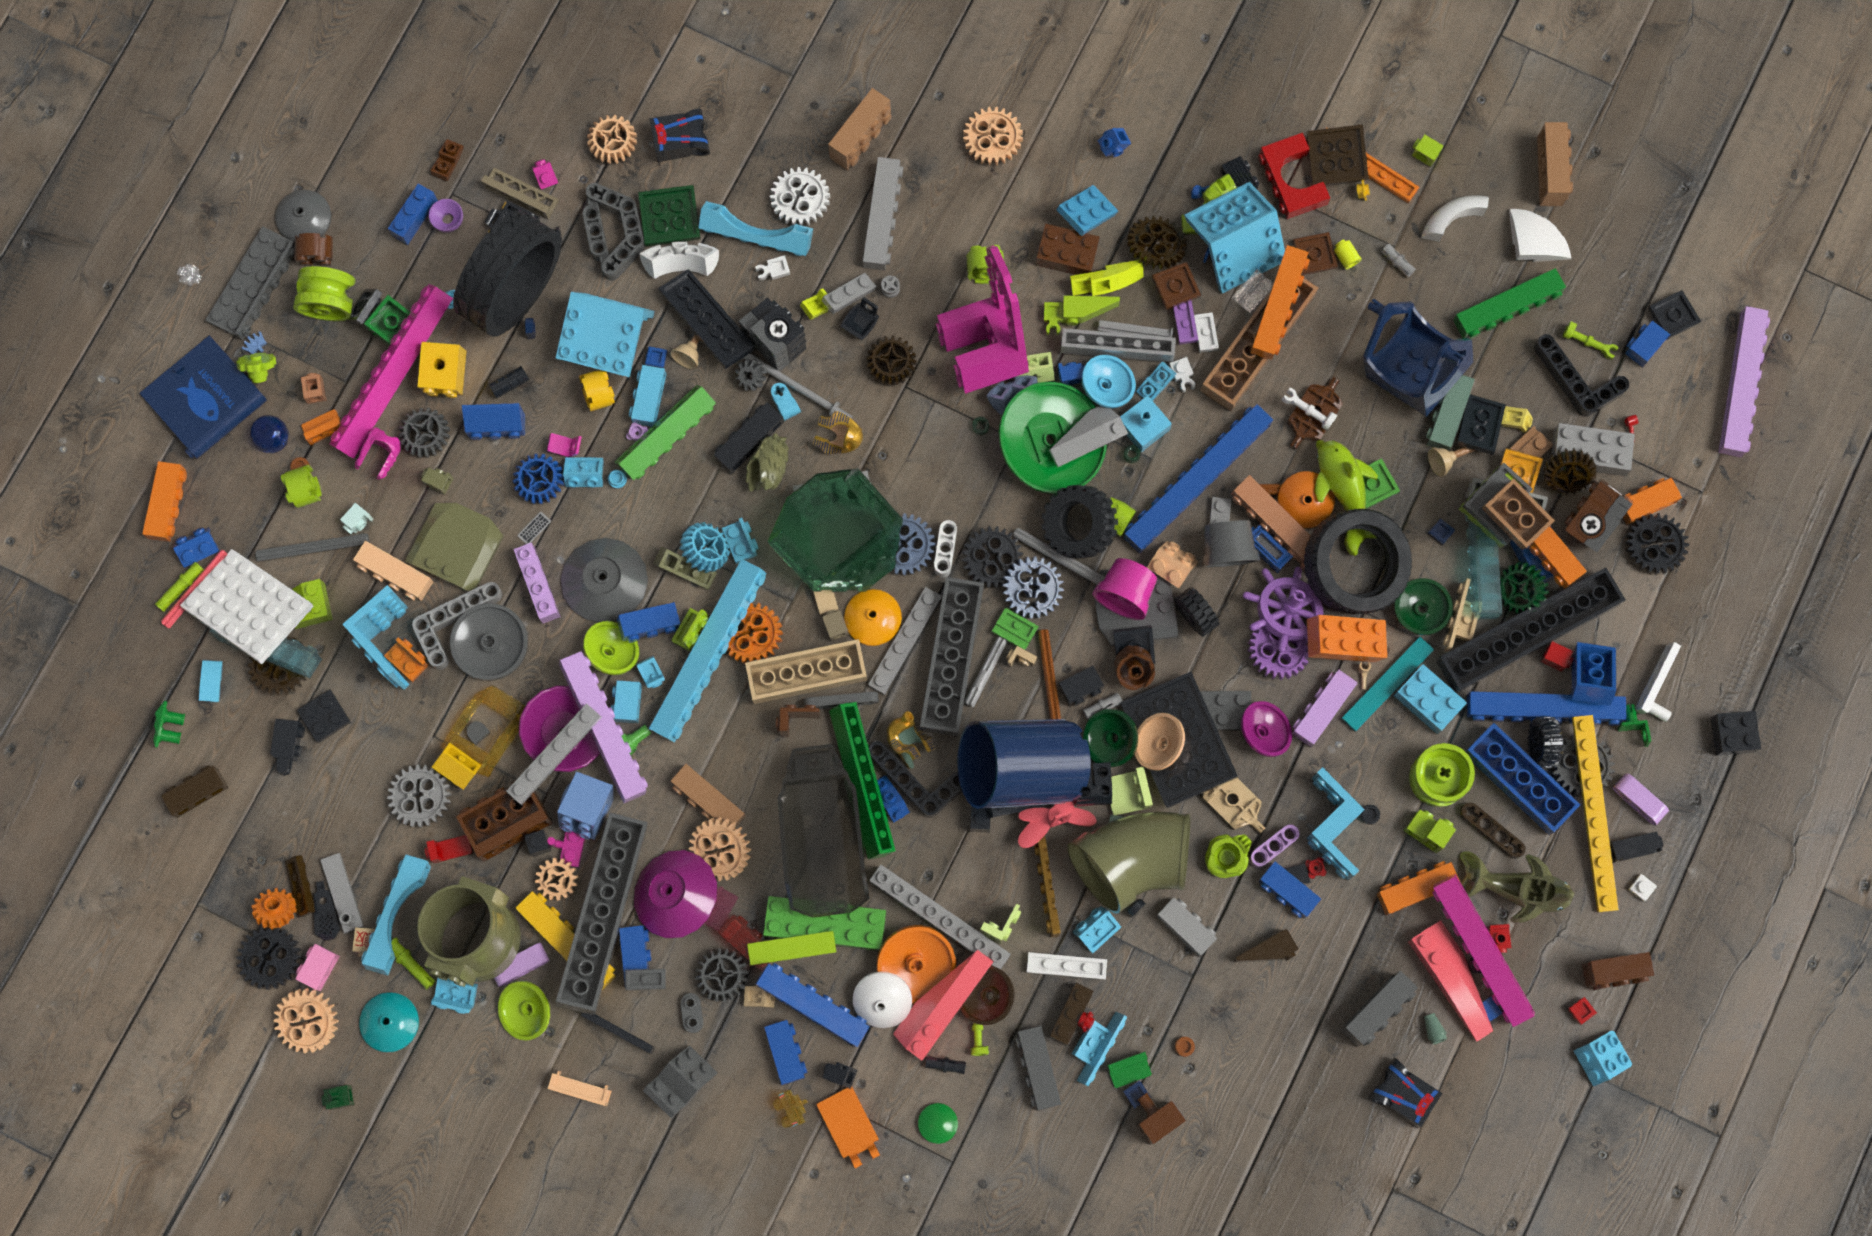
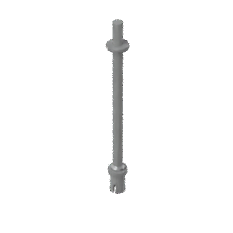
(798, 387)

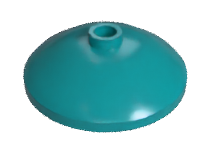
(402, 1024)

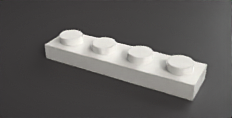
(1067, 966)

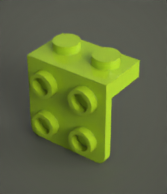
(690, 629)

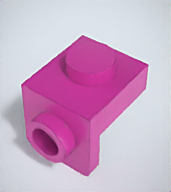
(544, 173)

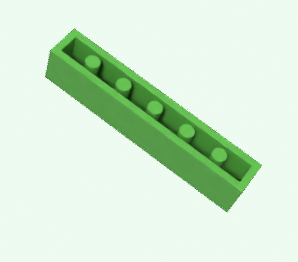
(665, 432)

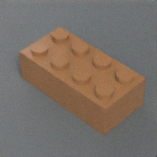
(860, 129)
(1554, 164)

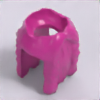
(391, 444)

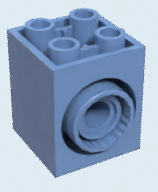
(585, 806)

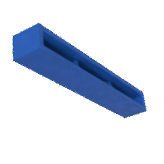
(1529, 706)

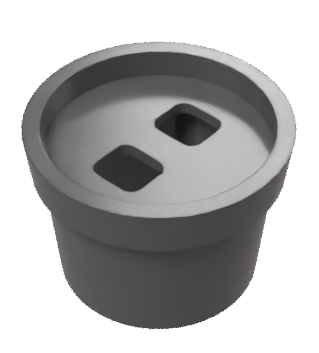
(1229, 544)

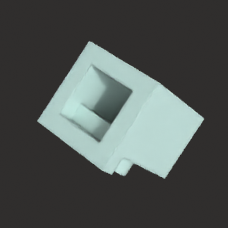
(355, 519)

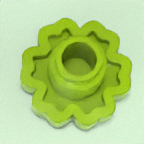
(256, 365)

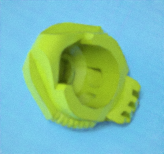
(1228, 855)

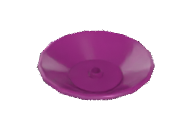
(543, 720)
(691, 896)

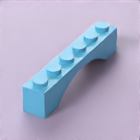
(719, 220)
(410, 877)

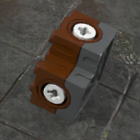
(1597, 514)

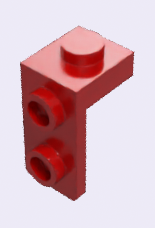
(448, 849)

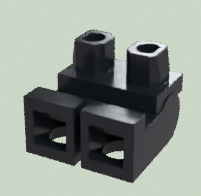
(1101, 790)

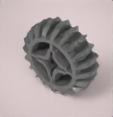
(418, 446)
(720, 965)

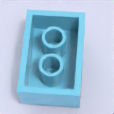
(1430, 699)

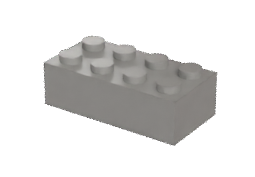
(1609, 449)

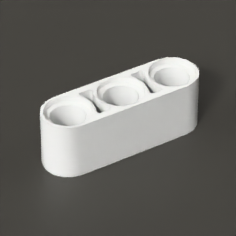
(949, 540)

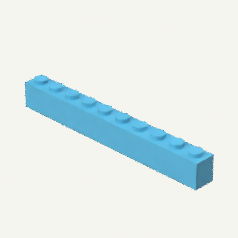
(708, 650)

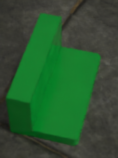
(1129, 1070)

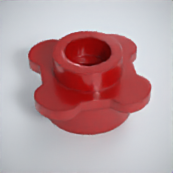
(1319, 864)
(1086, 1021)

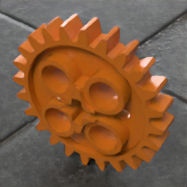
(756, 650)

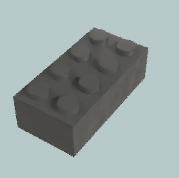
(1379, 1009)

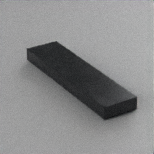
(620, 1032)

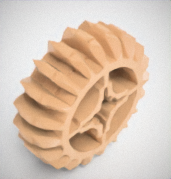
(615, 127)

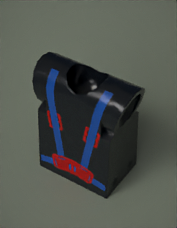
(679, 135)
(1405, 1094)

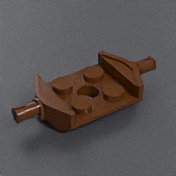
(1306, 426)

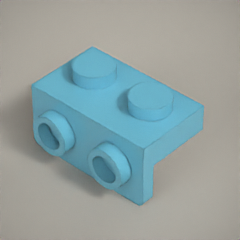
(454, 996)

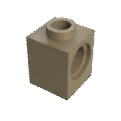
(835, 625)

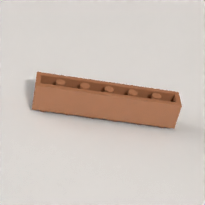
(1272, 518)

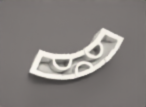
(1452, 210)
(679, 257)

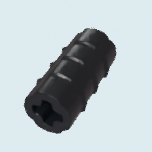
(508, 382)

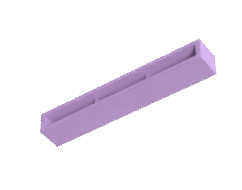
(1743, 382)
(605, 732)

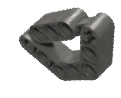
(596, 224)

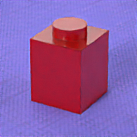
(1557, 656)

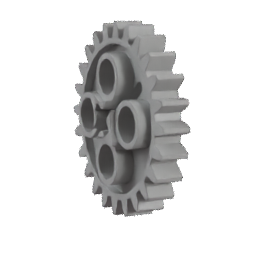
(401, 798)

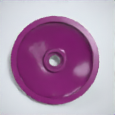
(1266, 729)

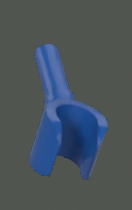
(1197, 190)

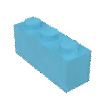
(647, 395)

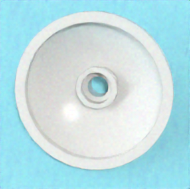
(884, 989)

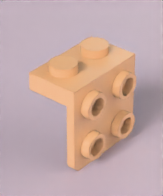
(1172, 563)

